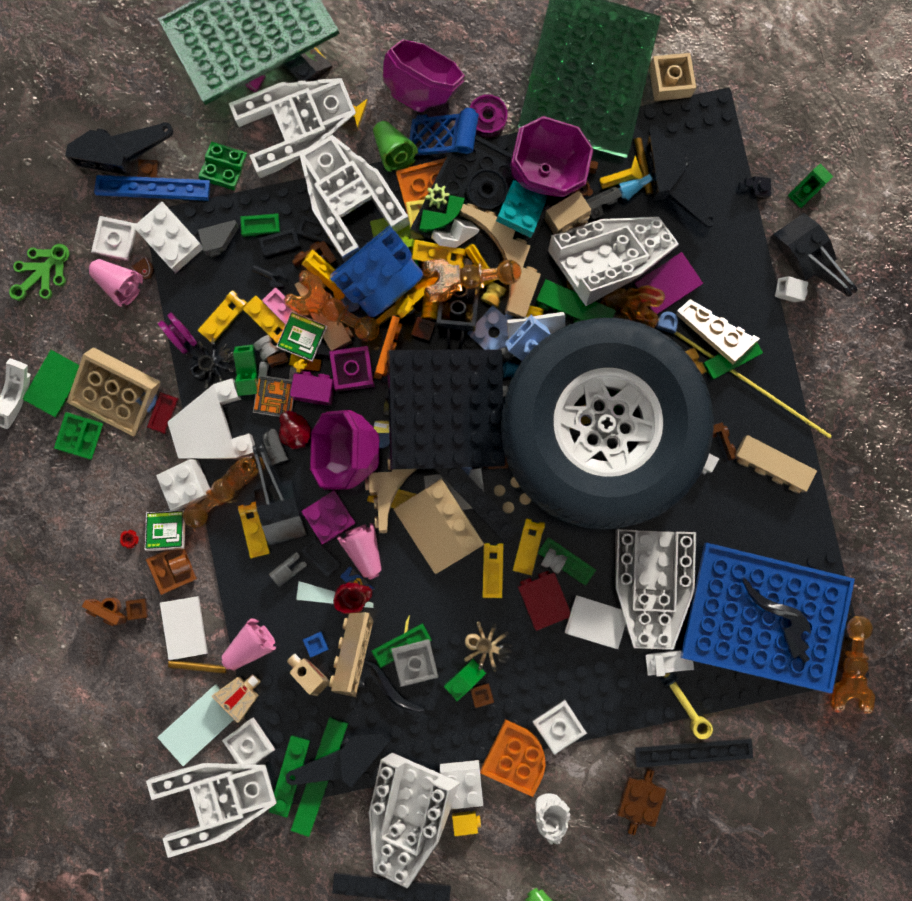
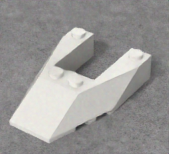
(304, 113)
(342, 182)
(223, 798)

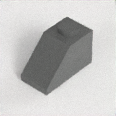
(217, 237)

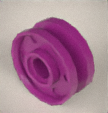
(496, 107)
(177, 333)

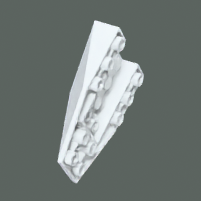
(610, 253)
(655, 584)
(407, 817)

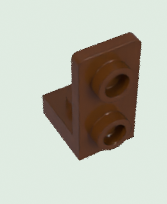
(317, 247)
(724, 434)

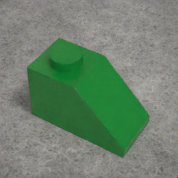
(810, 185)
(464, 680)

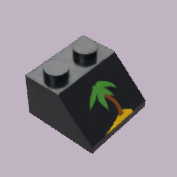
(307, 66)

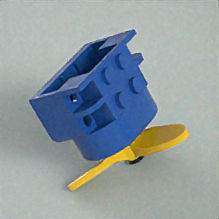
(382, 275)

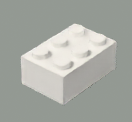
(168, 237)

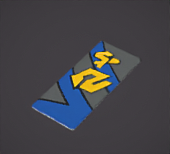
(352, 576)

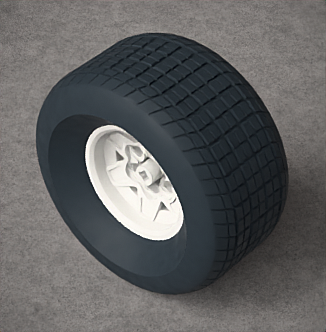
(650, 376)

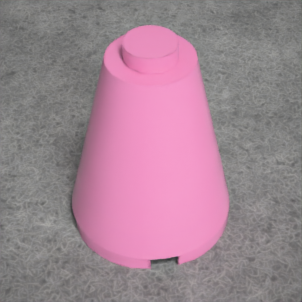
(116, 281)
(362, 549)
(248, 645)

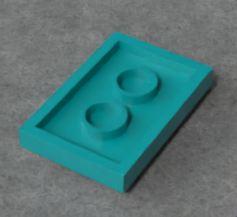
(521, 209)

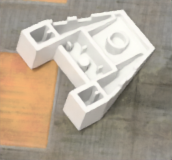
(202, 428)

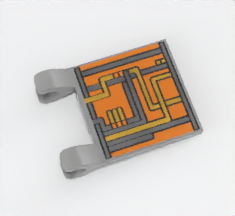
(273, 393)

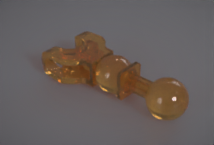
(469, 276)
(634, 302)
(332, 309)
(222, 491)
(856, 667)

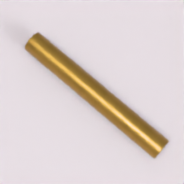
(643, 163)
(197, 666)

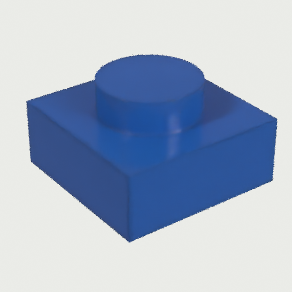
(315, 644)

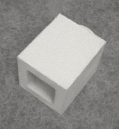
(791, 289)

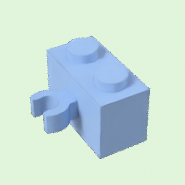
(527, 337)

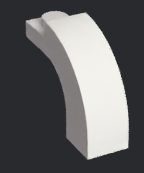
(14, 389)
(667, 662)

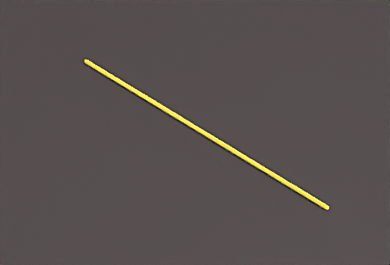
(757, 387)

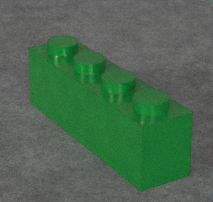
(561, 299)

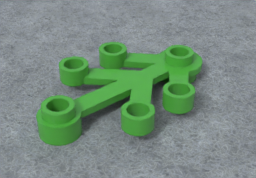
(41, 270)

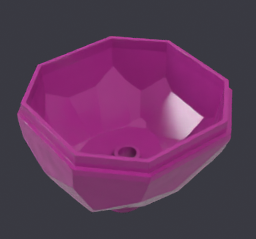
(420, 75)
(558, 149)
(343, 450)

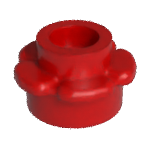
(124, 539)

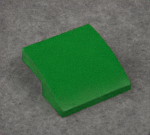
(78, 435)

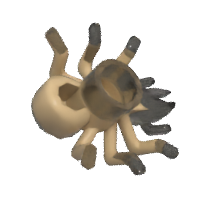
(485, 646)

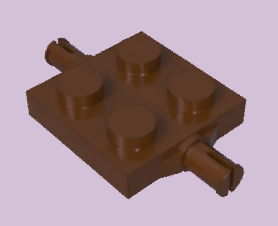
(641, 802)

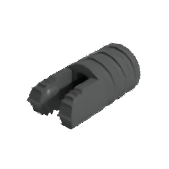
(274, 447)
(284, 573)

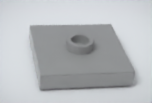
(414, 663)

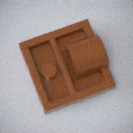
(171, 570)
(98, 608)

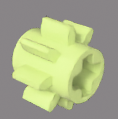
(438, 201)

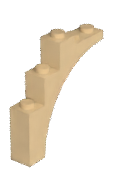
(522, 291)
(385, 487)

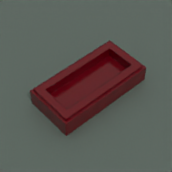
(162, 413)

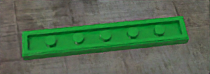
(315, 791)

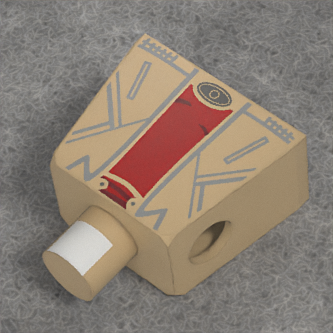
(313, 681)
(237, 696)

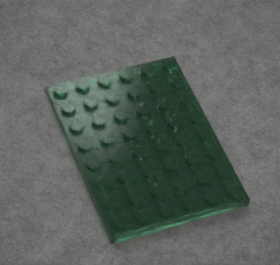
(240, 40)
(592, 70)

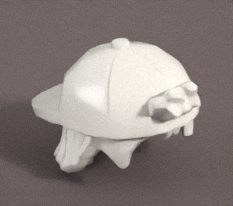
(552, 817)

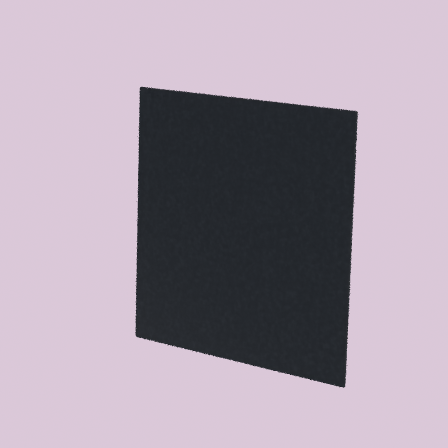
(545, 666)

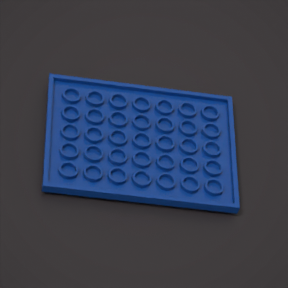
(740, 636)

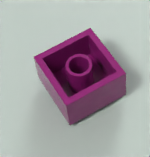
(352, 369)
(312, 388)
(329, 517)

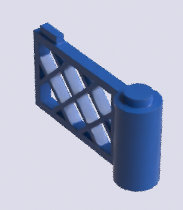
(462, 132)

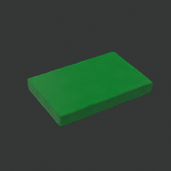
(52, 384)

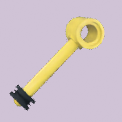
(670, 680)

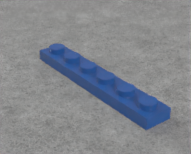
(152, 187)

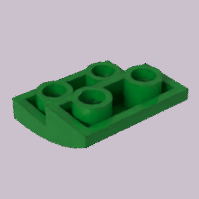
(223, 165)

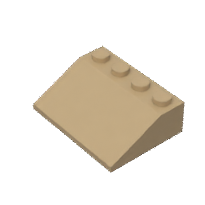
(110, 391)
(439, 526)
(352, 654)

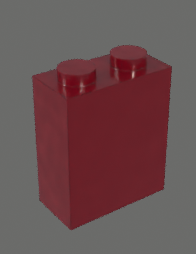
(544, 600)

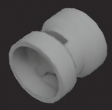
(265, 347)
(555, 561)

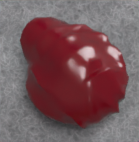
(294, 430)
(351, 598)

